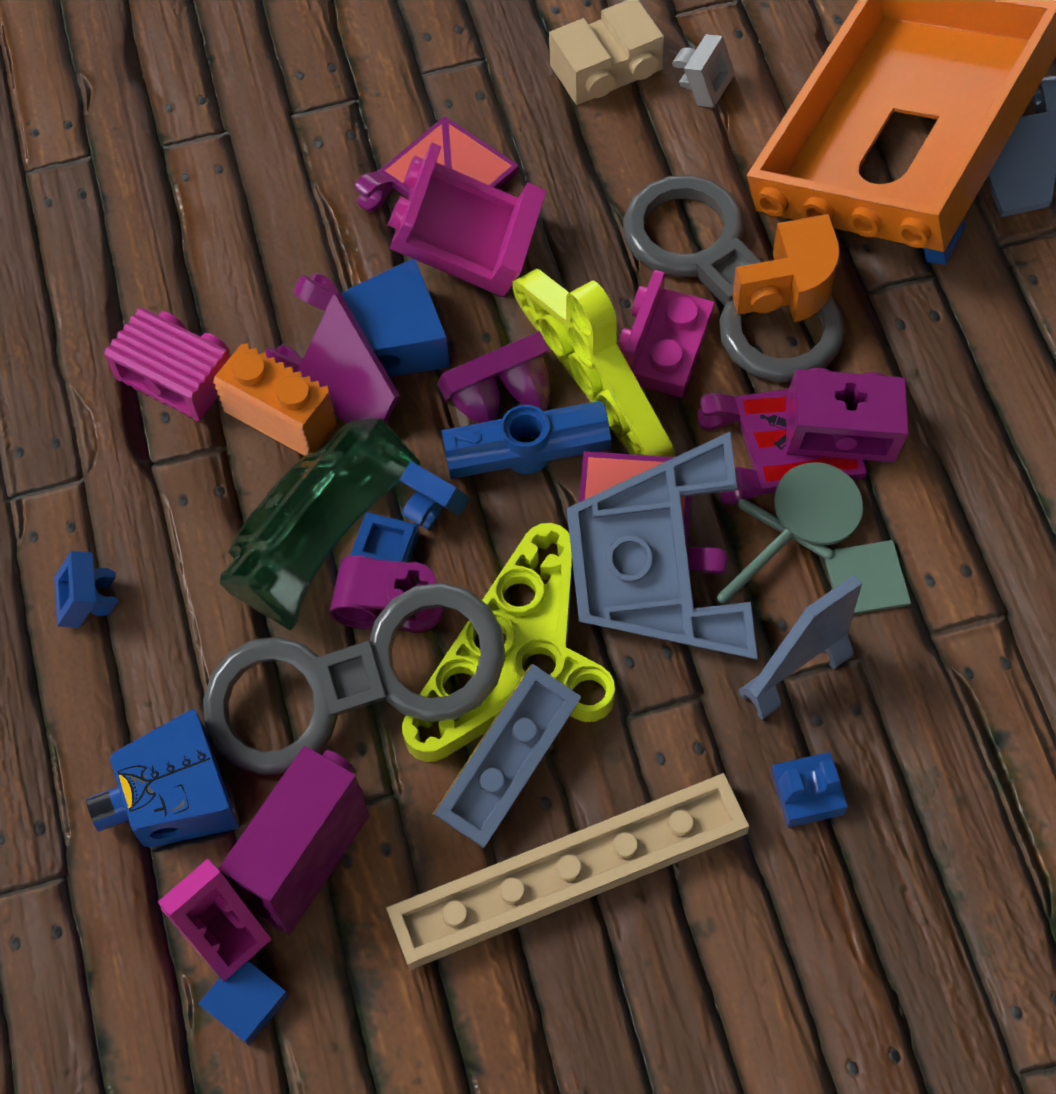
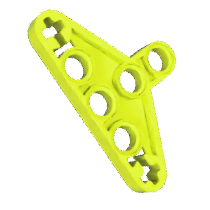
(583, 337)
(529, 630)

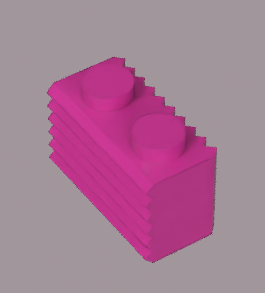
(168, 361)

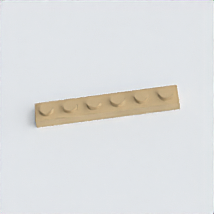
(567, 871)

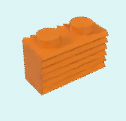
(275, 400)

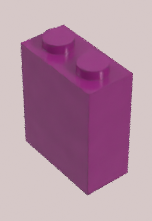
(297, 838)

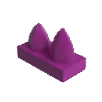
(516, 364)

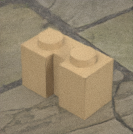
(607, 52)

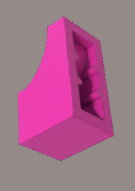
(214, 920)

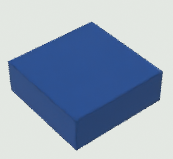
(386, 539)
(244, 1002)

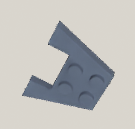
(635, 557)

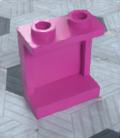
(464, 224)

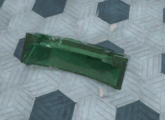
(309, 514)

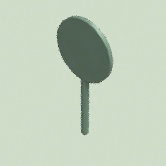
(812, 505)

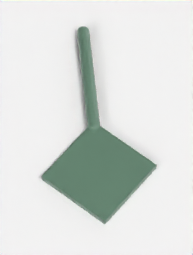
(872, 564)

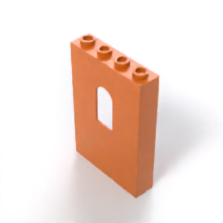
(925, 58)

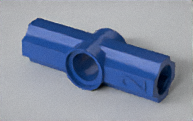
(557, 434)

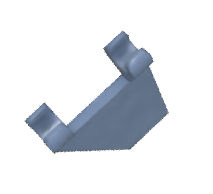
(1027, 165)
(819, 628)

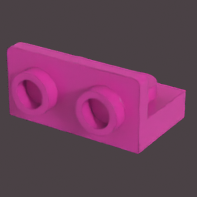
(665, 336)

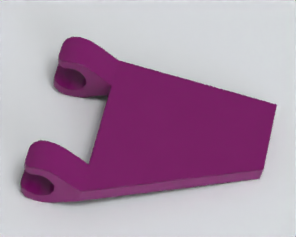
(340, 356)

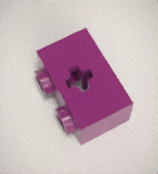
(846, 415)

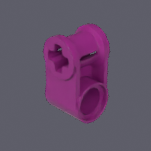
(367, 587)

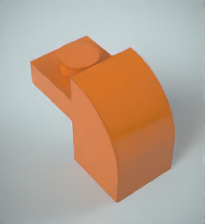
(799, 274)

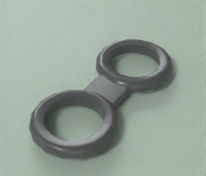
(717, 272)
(354, 677)

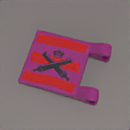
(764, 433)

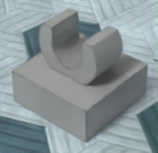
(706, 69)

